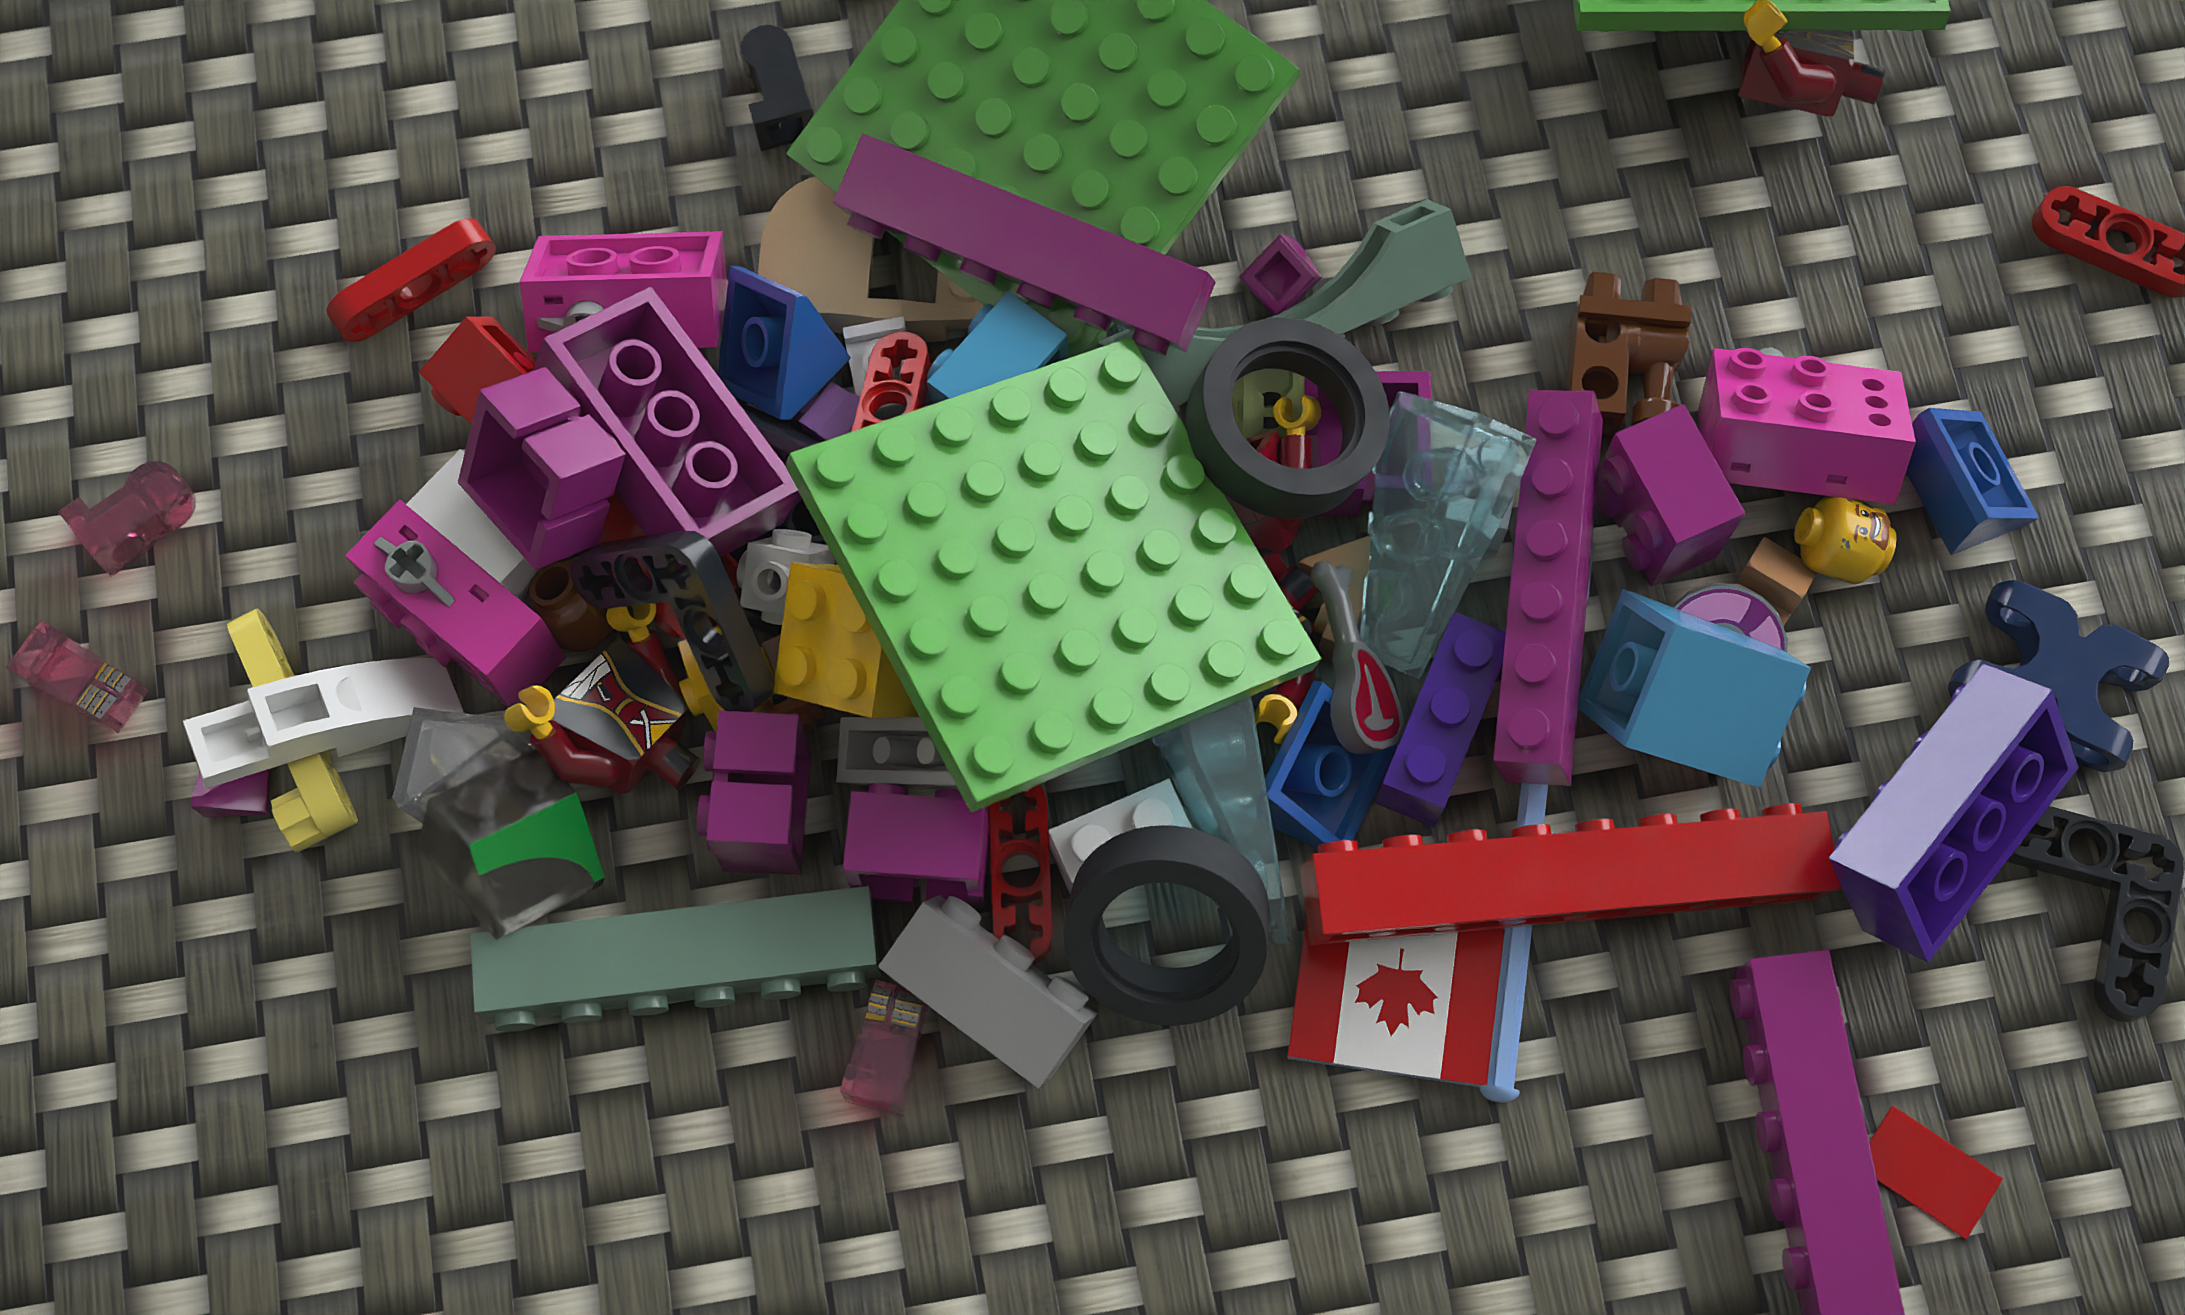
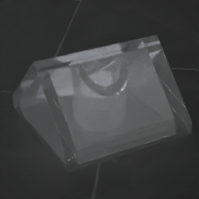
(449, 750)

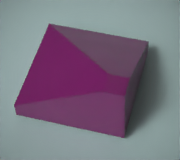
(1281, 275)
(234, 798)

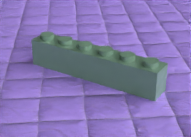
(676, 957)

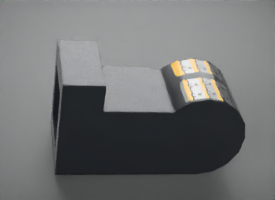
(775, 73)

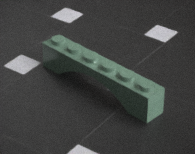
(1397, 263)

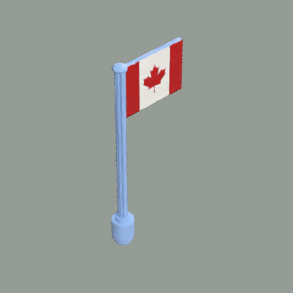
(1421, 1003)

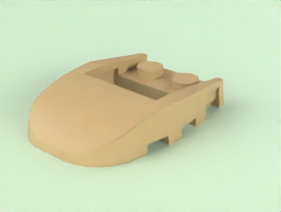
(822, 257)

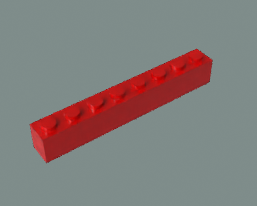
(1566, 876)

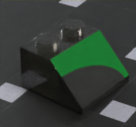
(511, 843)

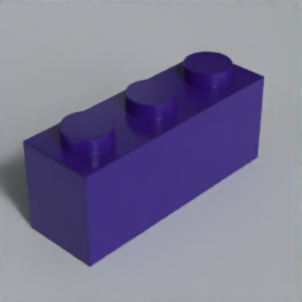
(1443, 720)

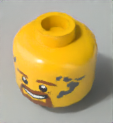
(1845, 539)

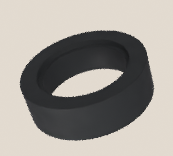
(1327, 362)
(1152, 991)

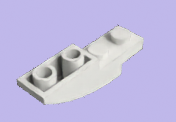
(317, 712)

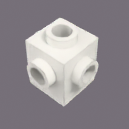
(766, 570)

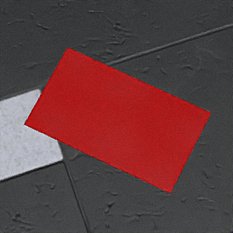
(1931, 1172)

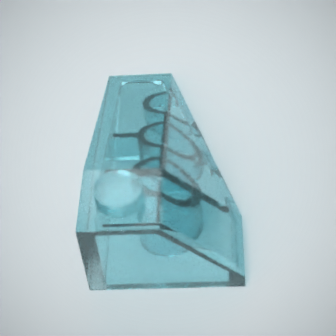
(1432, 519)
(1224, 790)

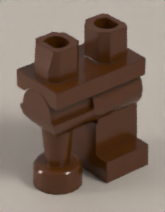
(1625, 338)

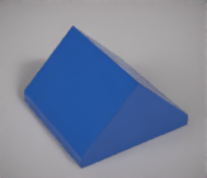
(774, 345)
(1965, 479)
(1316, 784)

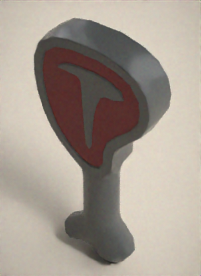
(1364, 700)

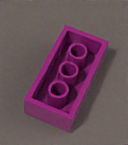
(685, 438)

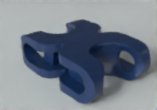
(2072, 667)

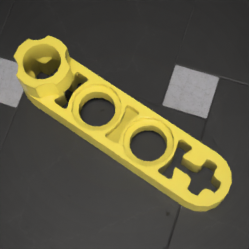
(320, 801)

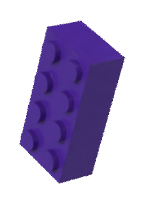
(1954, 811)

